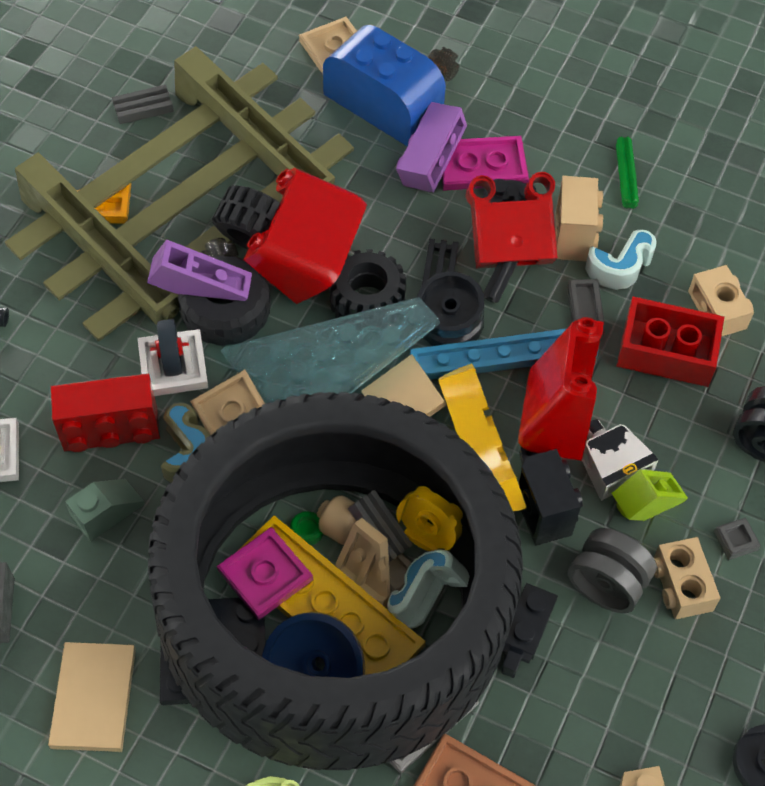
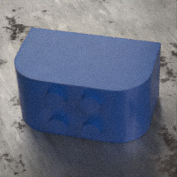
(383, 81)

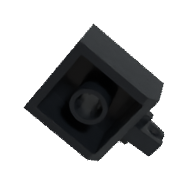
(548, 496)

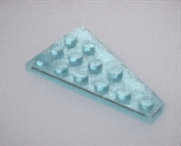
(332, 353)

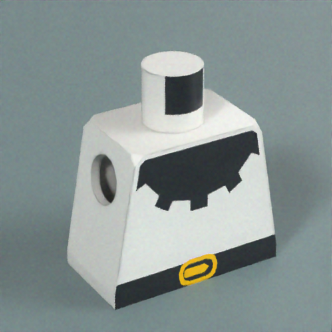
(614, 457)

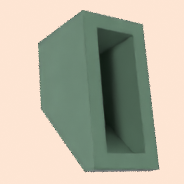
(103, 506)

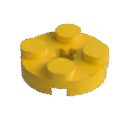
(425, 505)

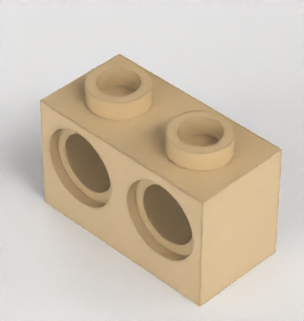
(693, 577)

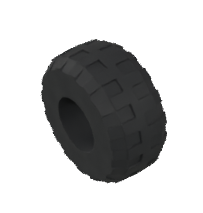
(232, 321)

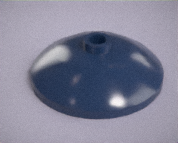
(312, 635)

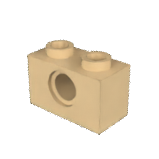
(720, 294)

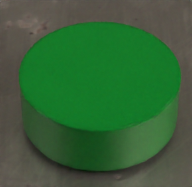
(307, 527)

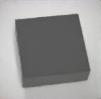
(737, 538)

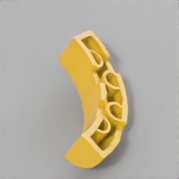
(466, 407)

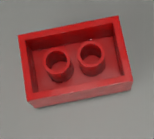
(671, 341)
(105, 412)

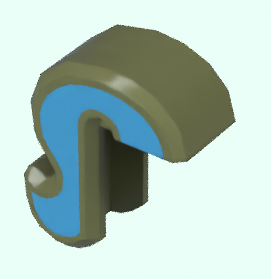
(186, 432)

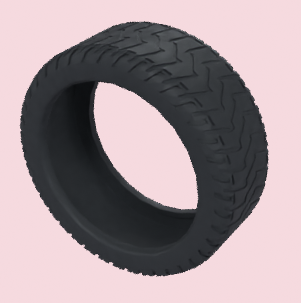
(345, 446)

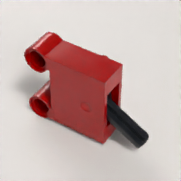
(512, 231)

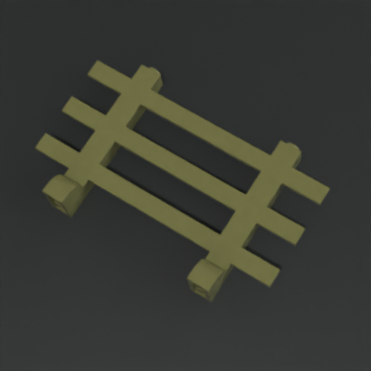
(113, 249)

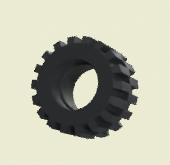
(244, 213)
(367, 270)

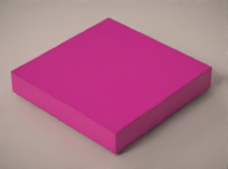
(265, 573)

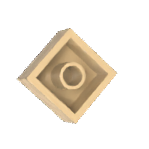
(578, 217)

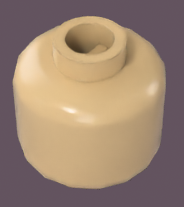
(336, 518)

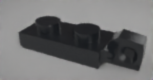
(527, 627)

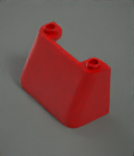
(307, 236)
(562, 393)

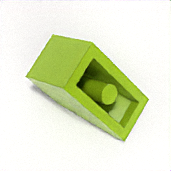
(648, 494)

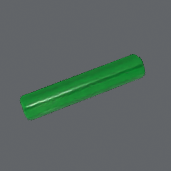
(627, 172)

